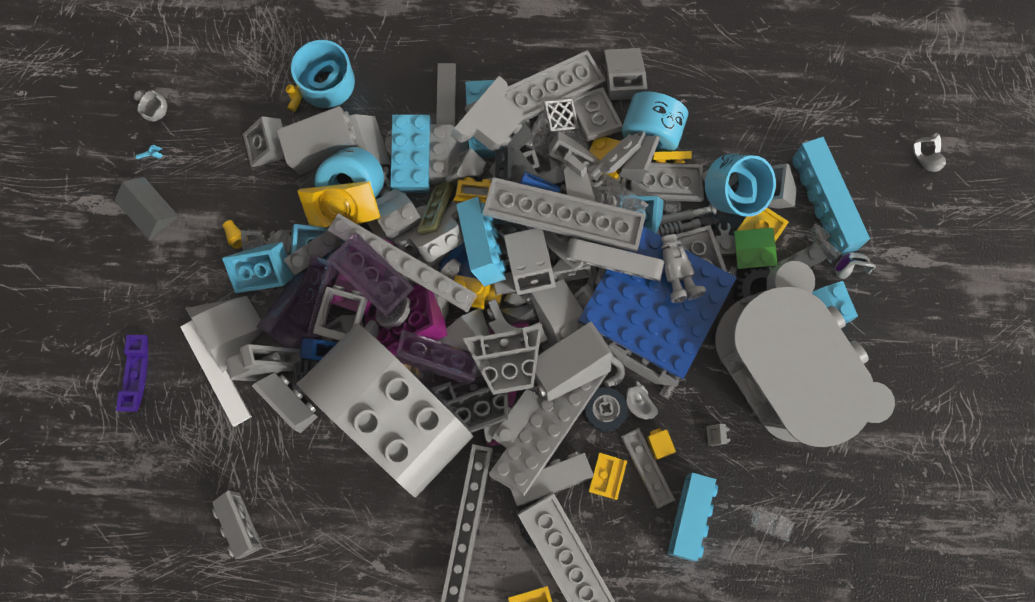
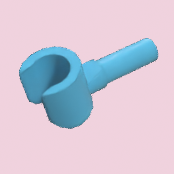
(152, 151)

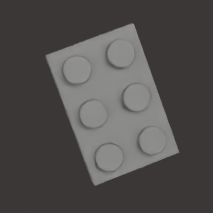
(596, 114)

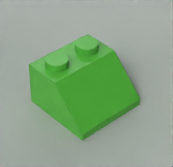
(755, 248)

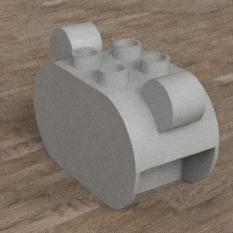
(798, 363)

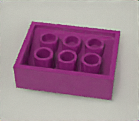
(424, 319)

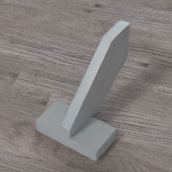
(577, 180)

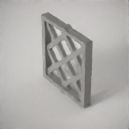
(549, 116)

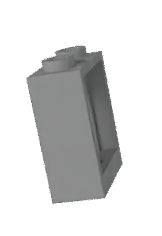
(325, 306)

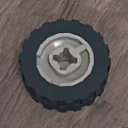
(606, 410)

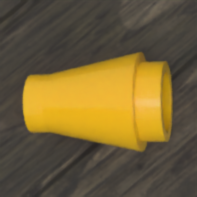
(233, 234)

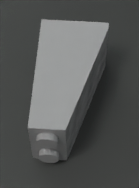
(316, 139)
(572, 362)

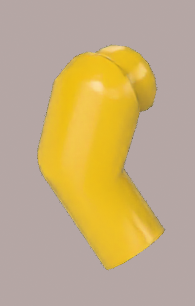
(295, 97)

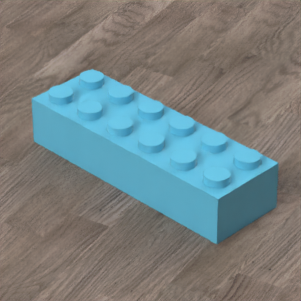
(830, 196)

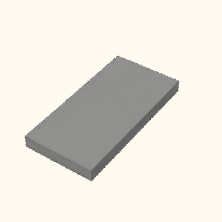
(671, 182)

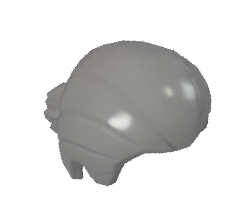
(151, 105)

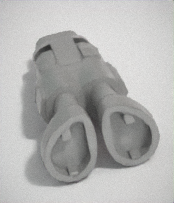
(679, 268)

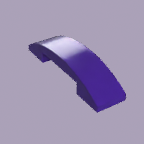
(135, 373)

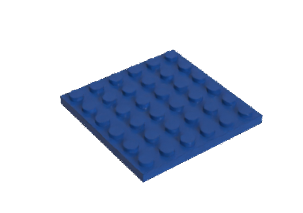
(645, 320)

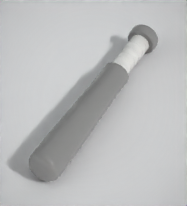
(686, 215)

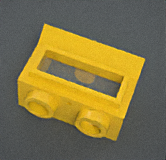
(470, 189)

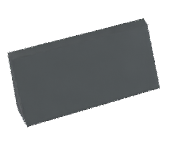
(145, 206)

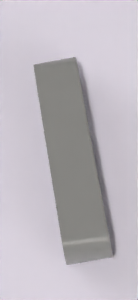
(615, 259)

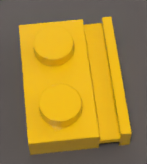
(678, 156)
(477, 287)
(607, 476)

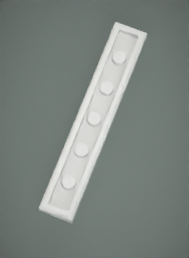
(220, 381)

